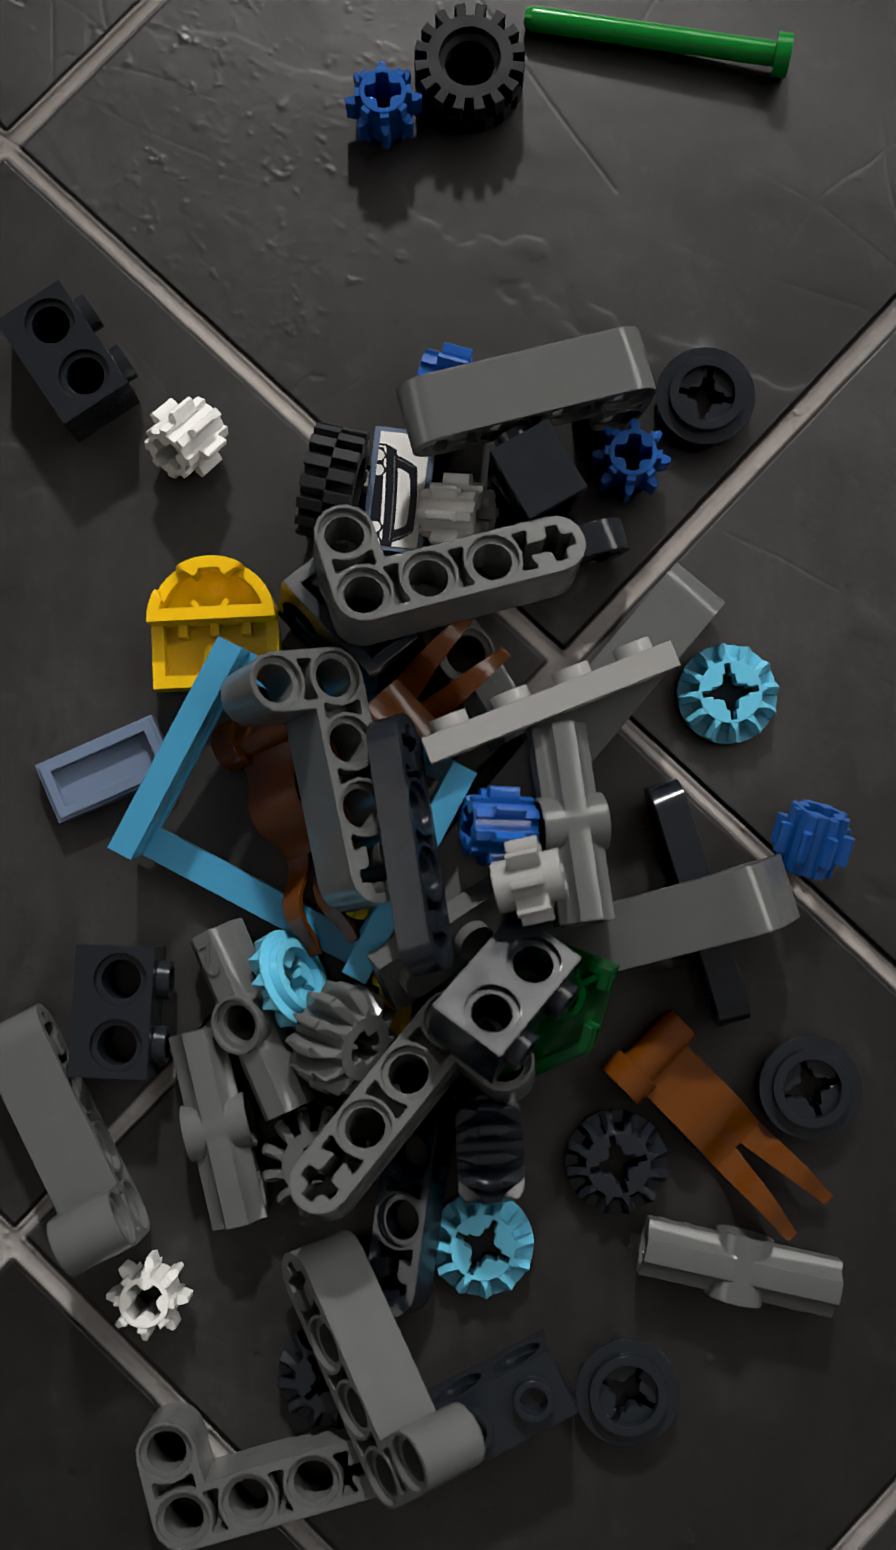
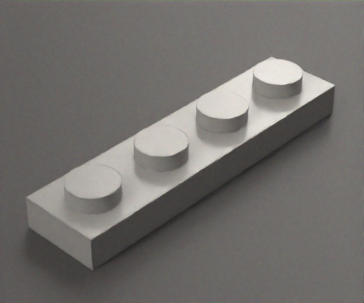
(572, 689)

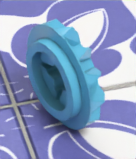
(709, 716)
(285, 975)
(492, 1273)

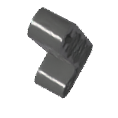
(575, 379)
(544, 547)
(345, 876)
(689, 916)
(399, 1111)
(69, 1146)
(372, 1375)
(214, 1480)

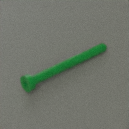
(664, 37)

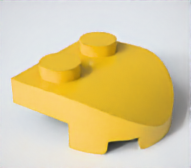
(199, 603)

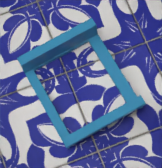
(143, 823)

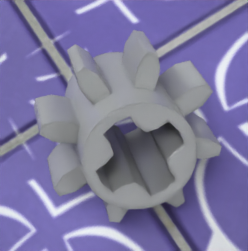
(529, 880)

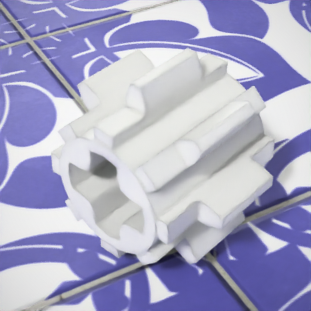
(186, 437)
(456, 508)
(157, 1311)

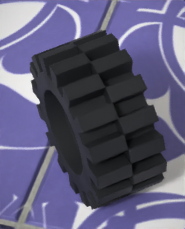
(477, 36)
(331, 473)

